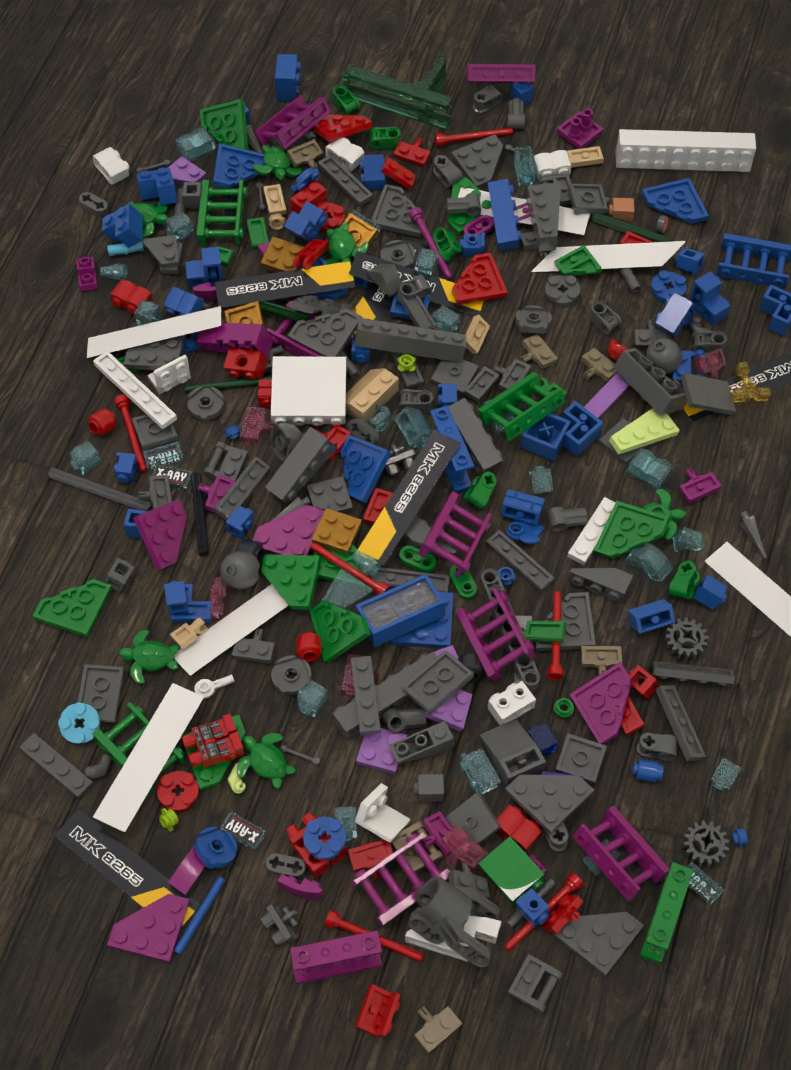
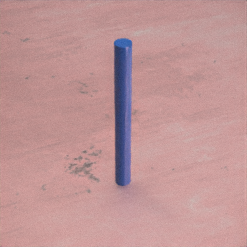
(199, 916)

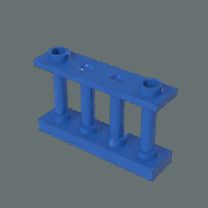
(755, 247)
(461, 459)

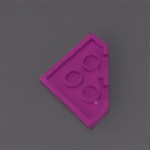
(163, 532)
(291, 532)
(604, 702)
(151, 930)

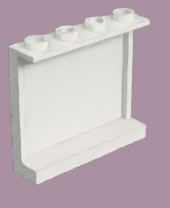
(308, 390)

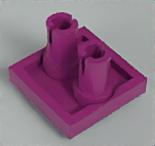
(580, 129)

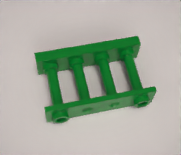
(206, 219)
(513, 396)
(118, 753)
(666, 913)

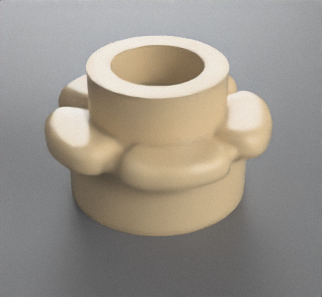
(276, 225)

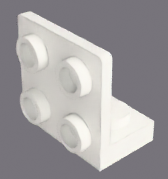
(170, 374)
(379, 817)

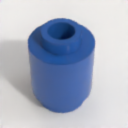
(647, 770)

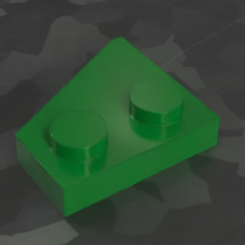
(578, 263)

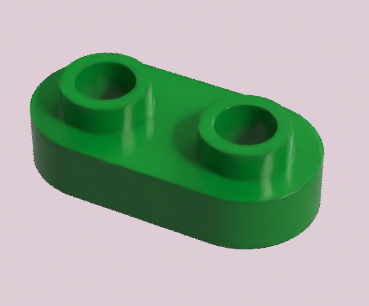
(417, 561)
(464, 580)

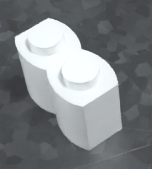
(345, 152)
(552, 163)
(111, 165)

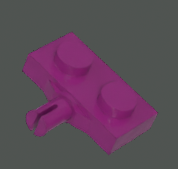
(699, 486)
(216, 491)
(437, 827)

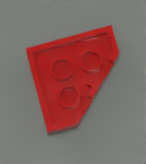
(339, 126)
(479, 281)

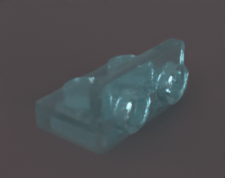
(480, 771)

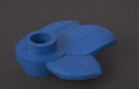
(524, 532)

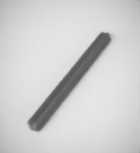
(99, 489)

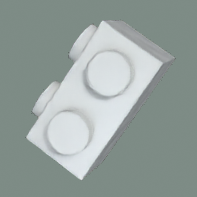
(511, 703)

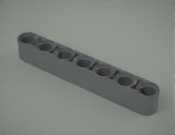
(522, 672)

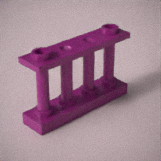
(501, 72)
(292, 121)
(289, 345)
(437, 531)
(476, 634)
(632, 843)
(403, 900)
(336, 957)

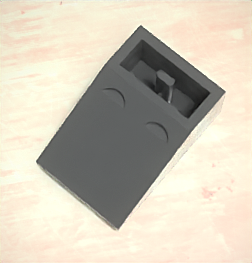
(513, 751)

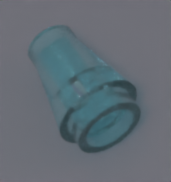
(114, 271)
(368, 564)

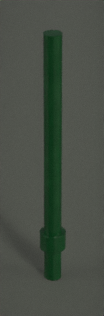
(227, 384)

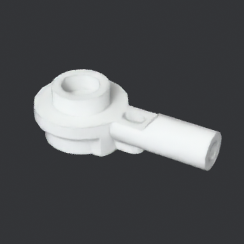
(207, 688)

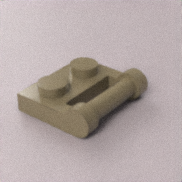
(410, 853)

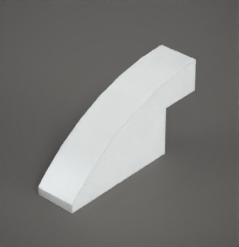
(477, 927)

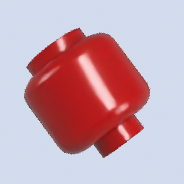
(102, 422)
(309, 646)

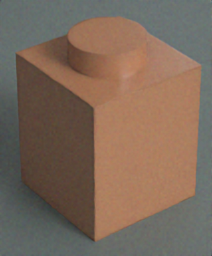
(622, 209)

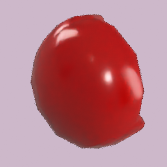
(615, 349)

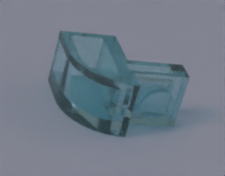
(652, 561)

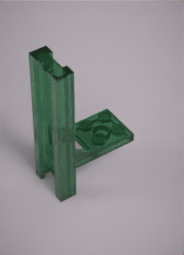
(423, 92)

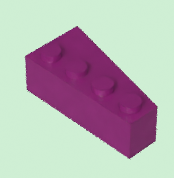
(236, 336)

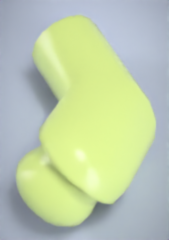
(235, 781)

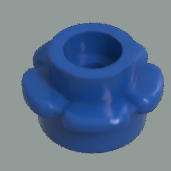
(232, 431)
(506, 571)
(739, 837)

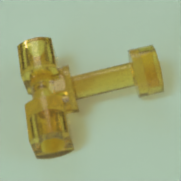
(749, 389)

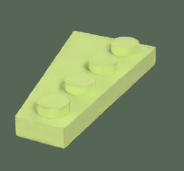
(644, 431)

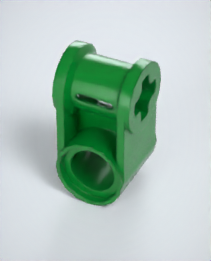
(344, 100)
(386, 137)
(446, 243)
(480, 489)
(685, 581)

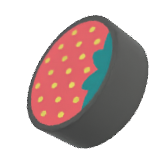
(662, 224)

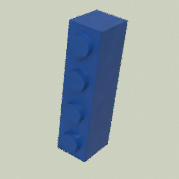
(503, 214)

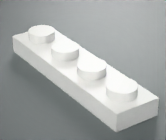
(591, 533)

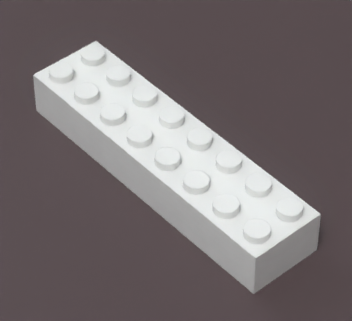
(685, 150)

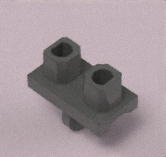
(405, 458)
(285, 931)

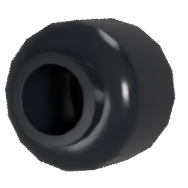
(253, 547)
(473, 663)

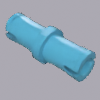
(123, 249)

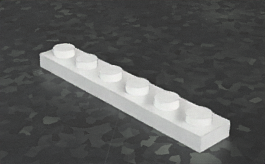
(135, 390)

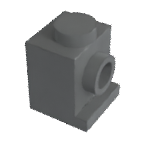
(119, 574)

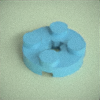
(79, 711)

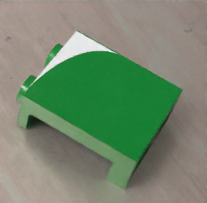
(511, 870)

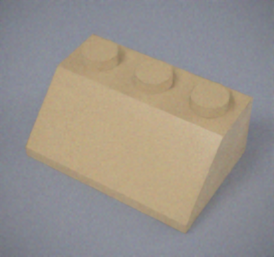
(374, 387)

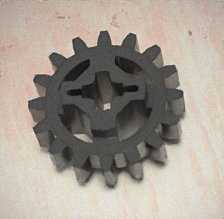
(686, 634)
(714, 845)

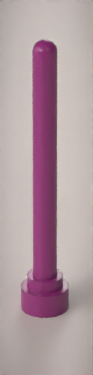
(417, 216)

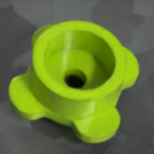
(406, 359)
(168, 819)

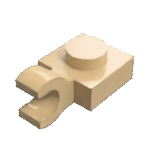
(188, 633)

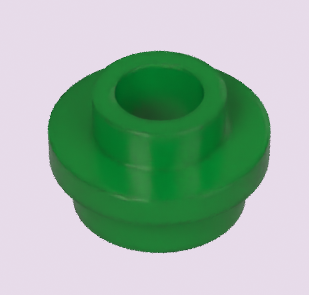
(563, 702)

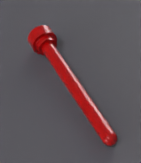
(442, 139)
(122, 403)
(377, 586)
(555, 671)
(572, 883)
(334, 920)

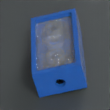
(401, 609)

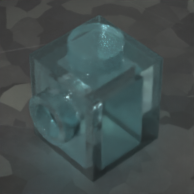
(179, 225)
(426, 261)
(147, 313)
(446, 319)
(84, 457)
(312, 698)
(347, 818)

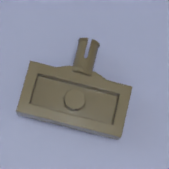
(305, 154)
(538, 352)
(598, 365)
(600, 657)
(436, 1028)

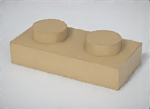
(585, 156)
(274, 199)
(476, 334)

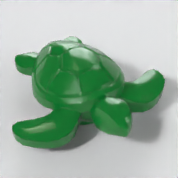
(276, 163)
(151, 216)
(343, 245)
(664, 509)
(148, 656)
(265, 759)

